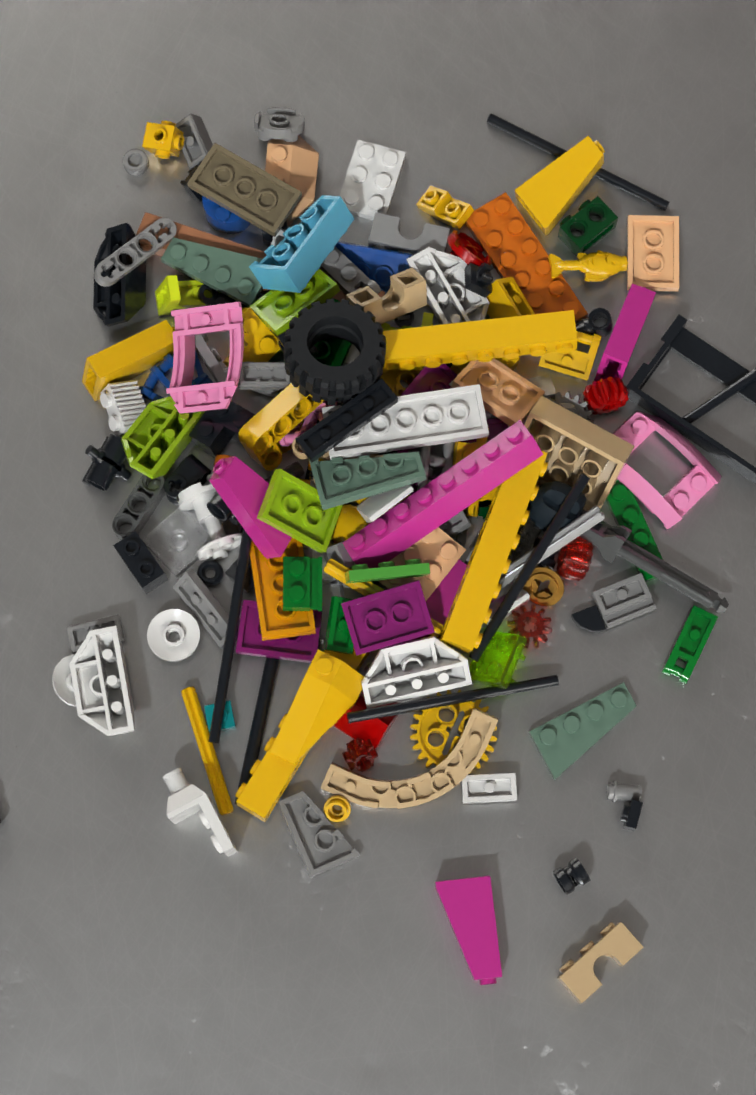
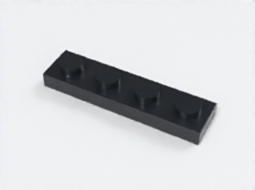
(346, 420)

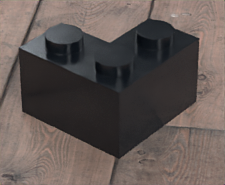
(219, 427)

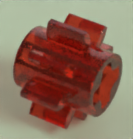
(360, 754)

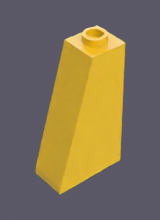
(560, 183)
(128, 358)

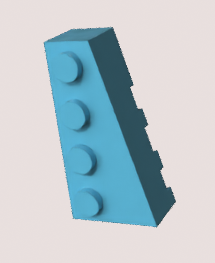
(304, 247)

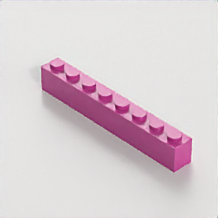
(444, 497)

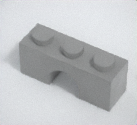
(386, 235)

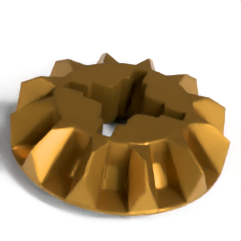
(545, 596)

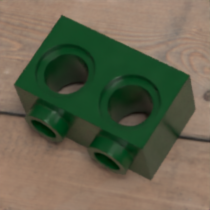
(592, 230)

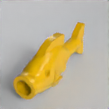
(595, 265)

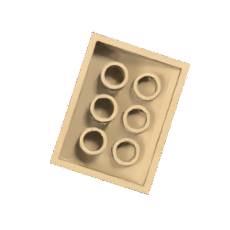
(577, 448)

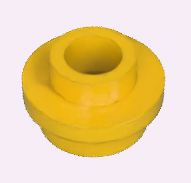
(337, 815)

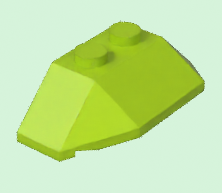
(158, 437)

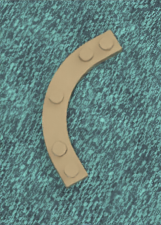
(420, 788)

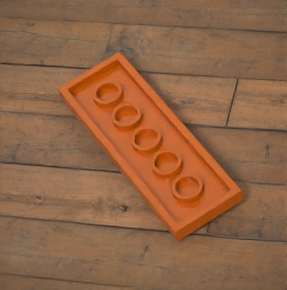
(520, 255)

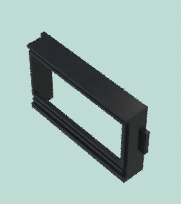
(713, 363)

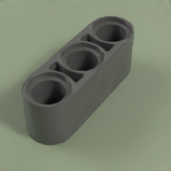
(139, 518)

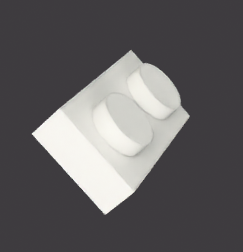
(489, 788)

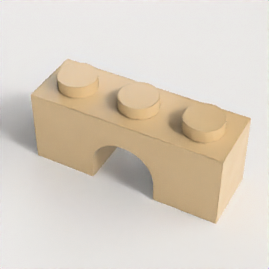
(404, 296)
(615, 943)

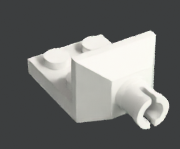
(189, 800)

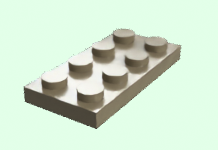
(244, 189)

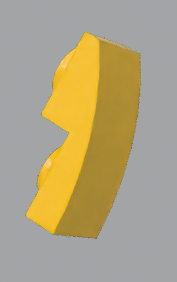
(444, 208)

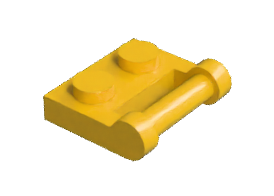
(575, 362)

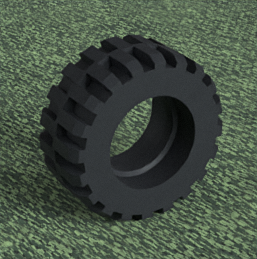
(334, 321)

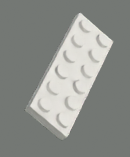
(418, 422)

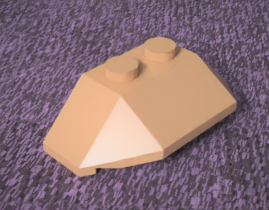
(297, 166)

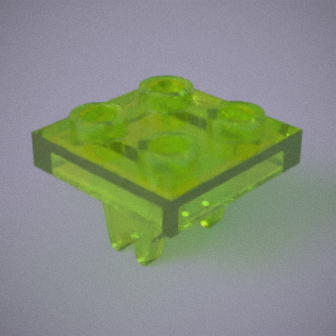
(498, 660)

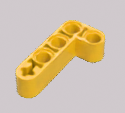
(273, 423)

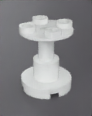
(196, 498)

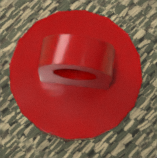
(467, 249)

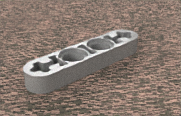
(137, 254)

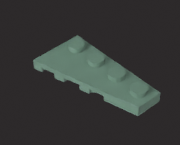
(215, 267)
(354, 479)
(576, 731)

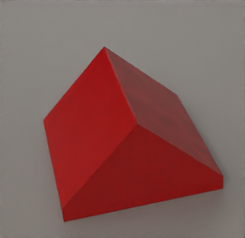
(369, 729)

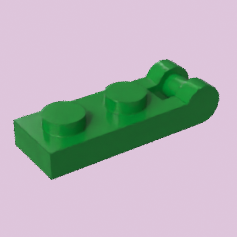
(690, 643)

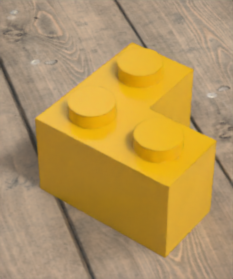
(259, 341)

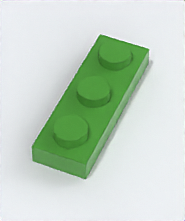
(387, 571)

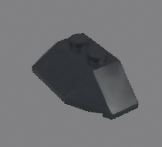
(128, 295)

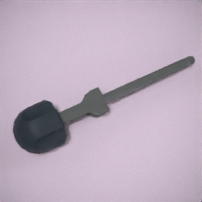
(614, 541)

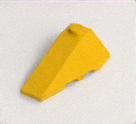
(322, 698)

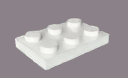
(371, 179)

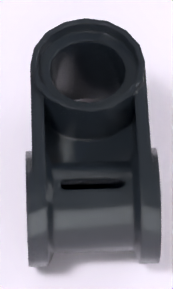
(187, 474)

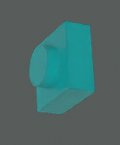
(228, 718)

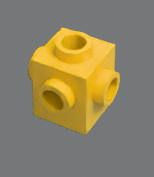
(163, 139)

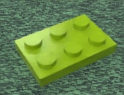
(279, 307)
(297, 511)

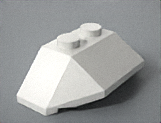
(446, 287)
(414, 671)
(103, 683)

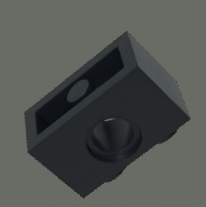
(140, 562)

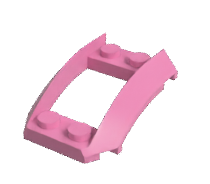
(199, 321)
(686, 491)

